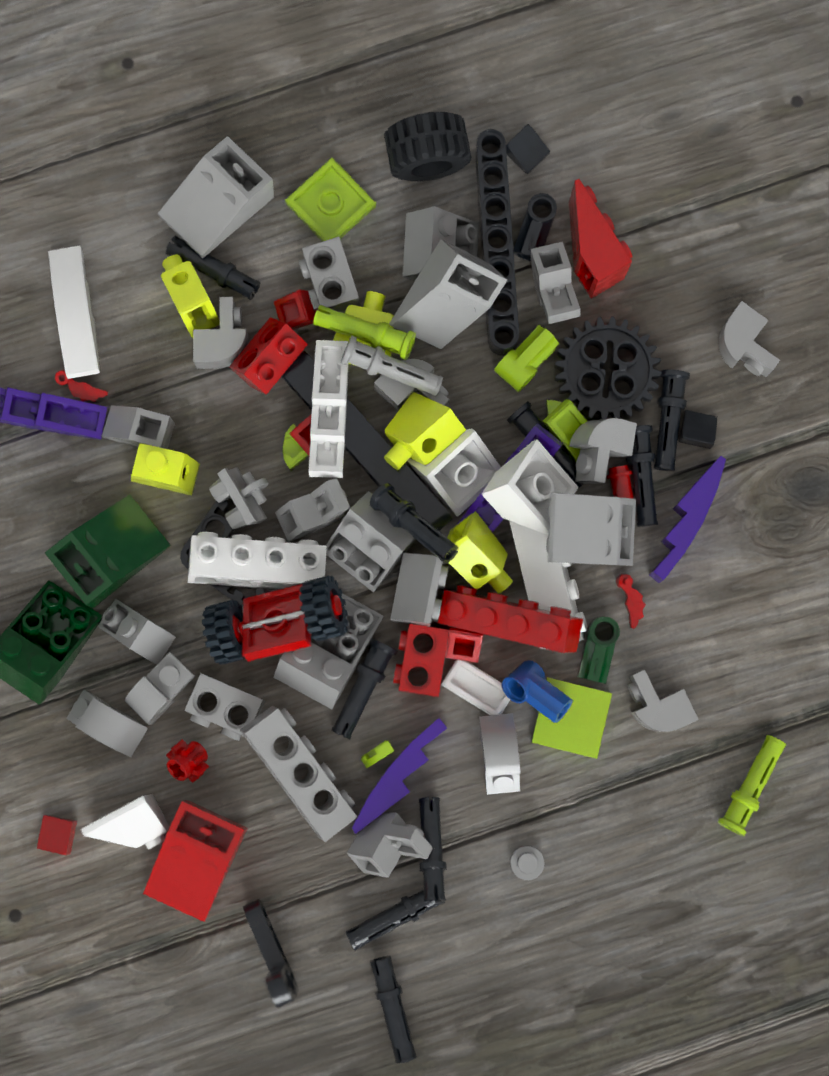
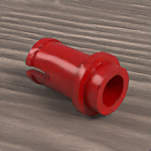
(621, 481)

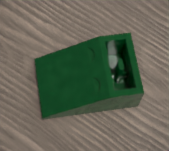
(107, 550)
(45, 641)

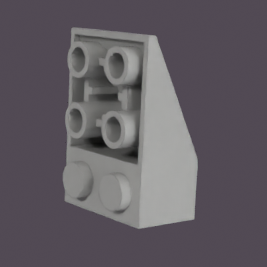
(217, 197)
(448, 295)
(591, 529)
(328, 664)

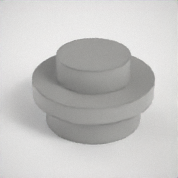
(527, 863)

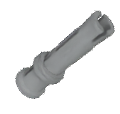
(376, 362)

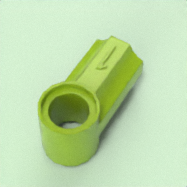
(521, 364)

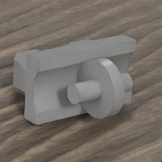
(245, 494)

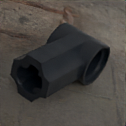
(535, 229)

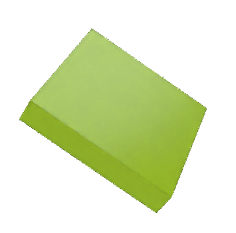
(330, 202)
(582, 724)

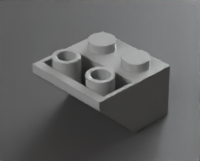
(424, 231)
(368, 544)
(417, 589)

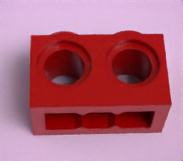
(268, 355)
(431, 661)

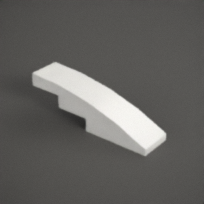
(74, 312)
(328, 410)

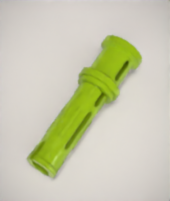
(375, 334)
(746, 798)

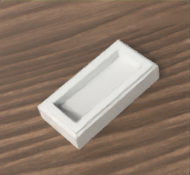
(476, 687)

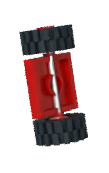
(275, 621)

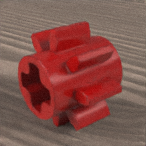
(187, 761)

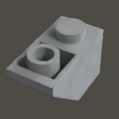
(138, 426)
(136, 631)

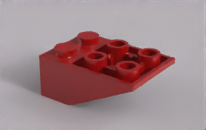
(597, 253)
(194, 860)

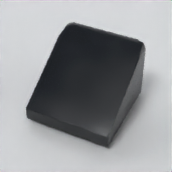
(527, 149)
(698, 429)

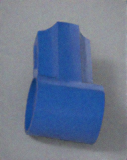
(530, 685)

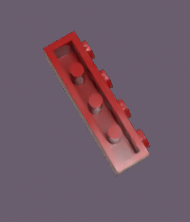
(510, 620)

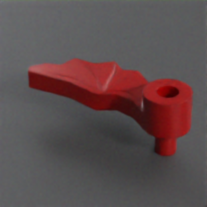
(80, 389)
(634, 599)

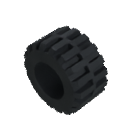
(427, 146)

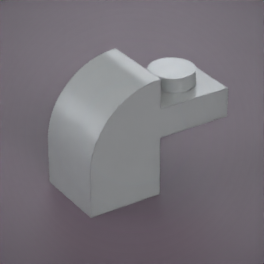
(554, 282)
(738, 343)
(220, 346)
(397, 393)
(597, 442)
(313, 511)
(157, 690)
(660, 714)
(106, 723)
(500, 753)
(384, 841)

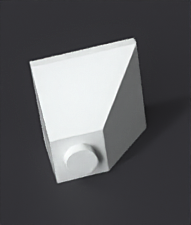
(459, 471)
(524, 487)
(132, 824)

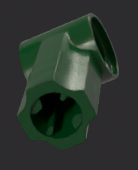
(598, 654)

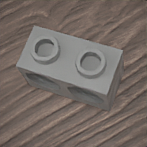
(336, 275)
(227, 699)

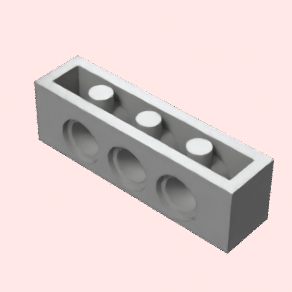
(323, 820)

